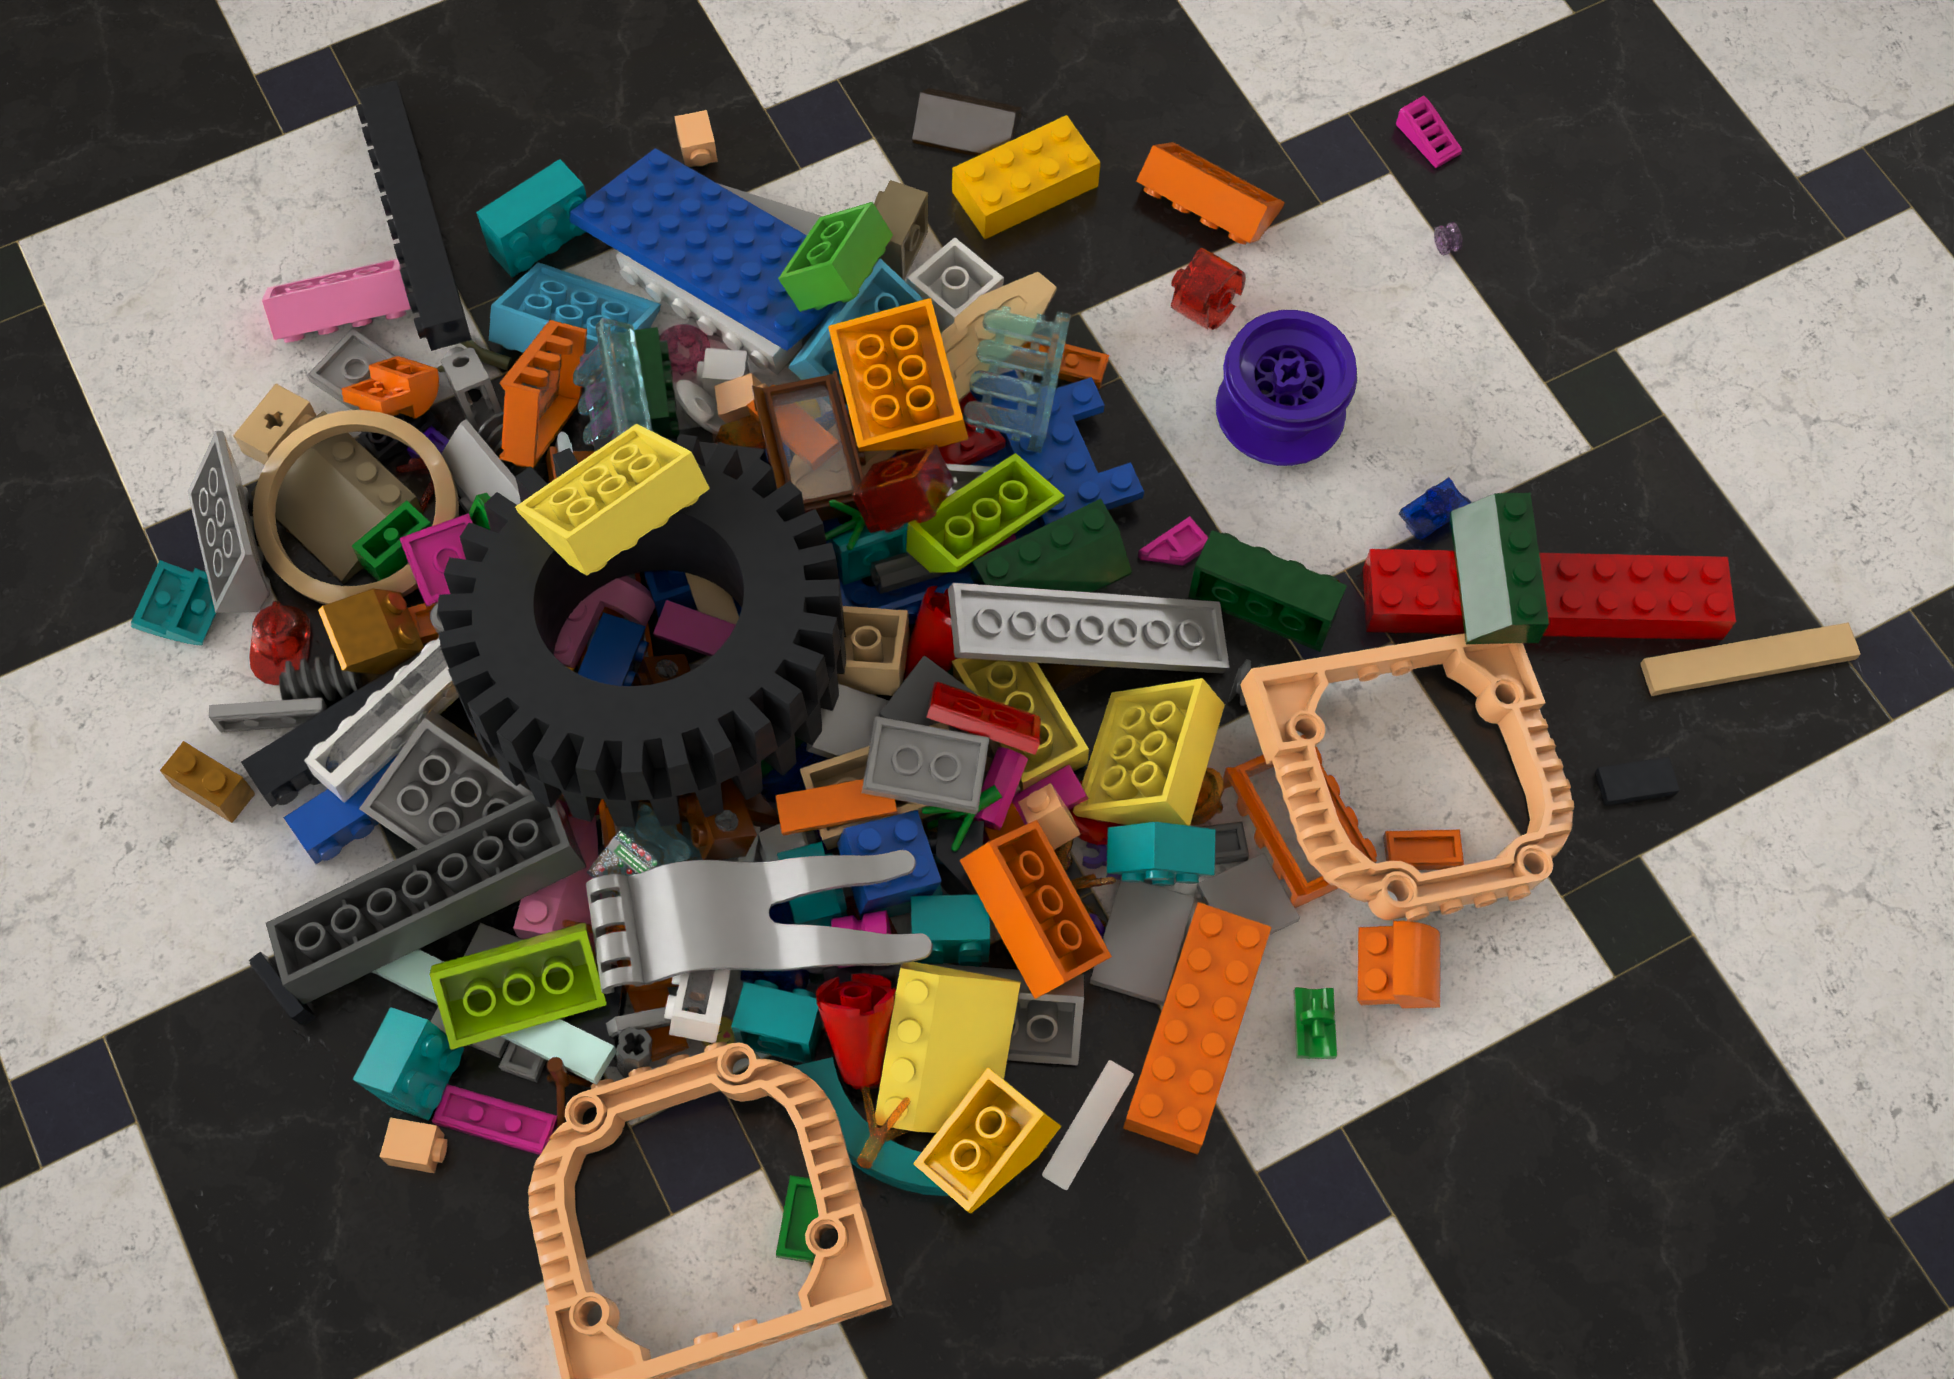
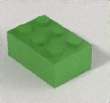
(836, 257)

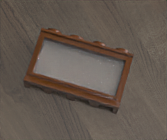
(811, 441)

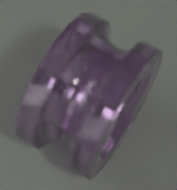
(1448, 238)

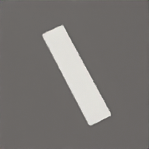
(1087, 1125)

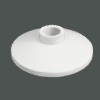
(698, 406)

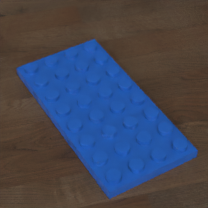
(702, 243)

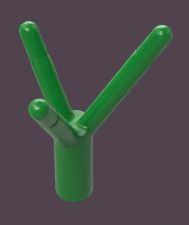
(857, 520)
(987, 798)

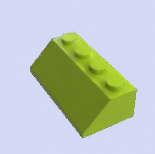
(981, 516)
(517, 985)

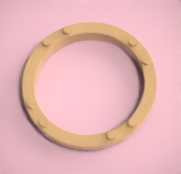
(299, 442)

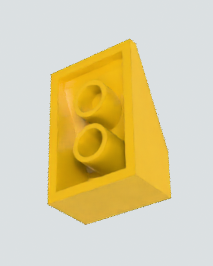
(986, 1142)

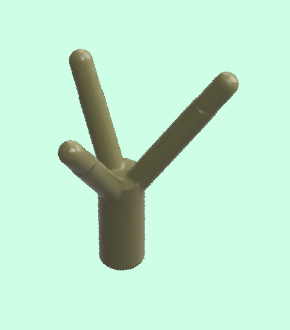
(487, 356)

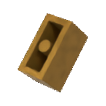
(207, 781)

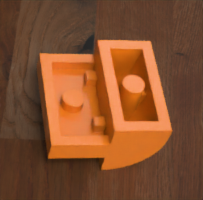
(395, 388)
(1399, 965)

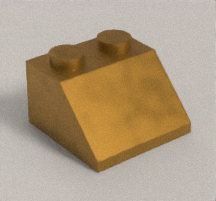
(371, 631)

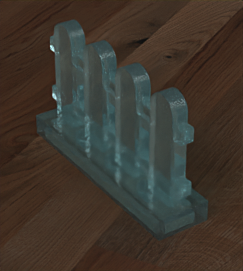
(619, 384)
(1013, 389)

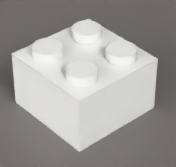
(953, 280)

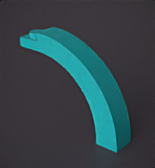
(894, 1161)

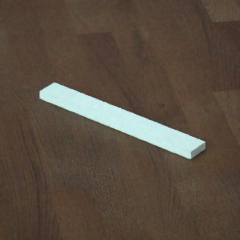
(577, 1049)

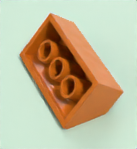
(1208, 192)

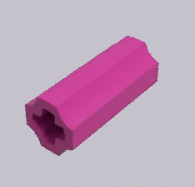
(1005, 775)

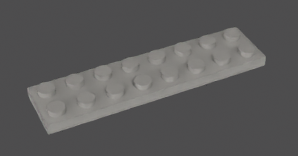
(1086, 628)

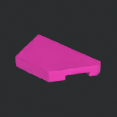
(1176, 545)

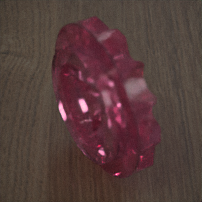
(689, 337)

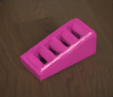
(1423, 113)

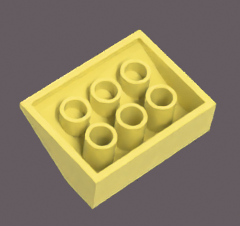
(614, 498)
(1151, 754)
(942, 1040)

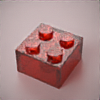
(903, 489)

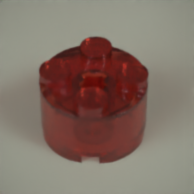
(1207, 289)

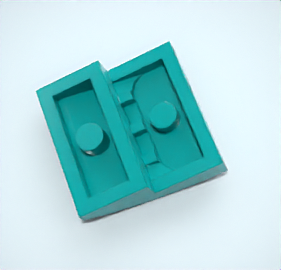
(176, 605)

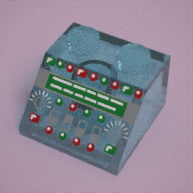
(643, 848)

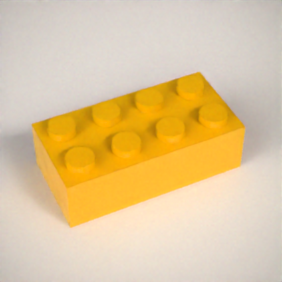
(1025, 177)

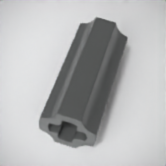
(898, 572)
(633, 1042)

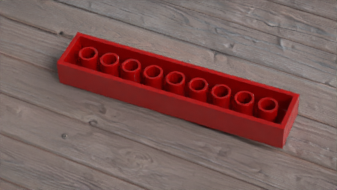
(1582, 593)

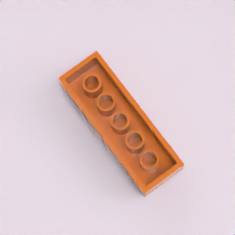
(1197, 1028)

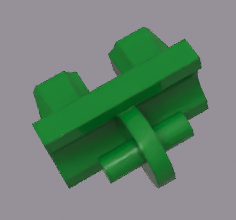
(1315, 1023)

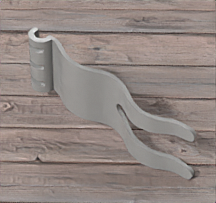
(719, 918)

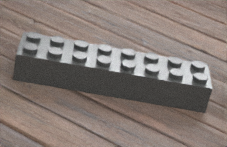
(423, 897)

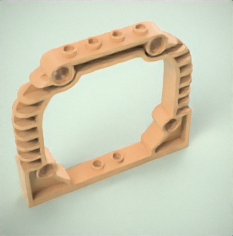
(1285, 701)
(841, 1282)

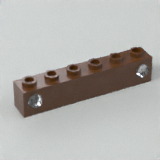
(724, 833)

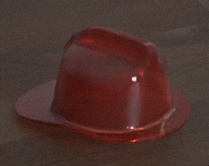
(278, 636)

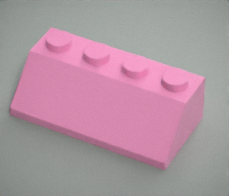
(336, 300)

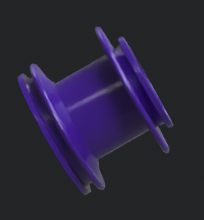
(1288, 357)

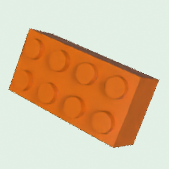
(1035, 908)

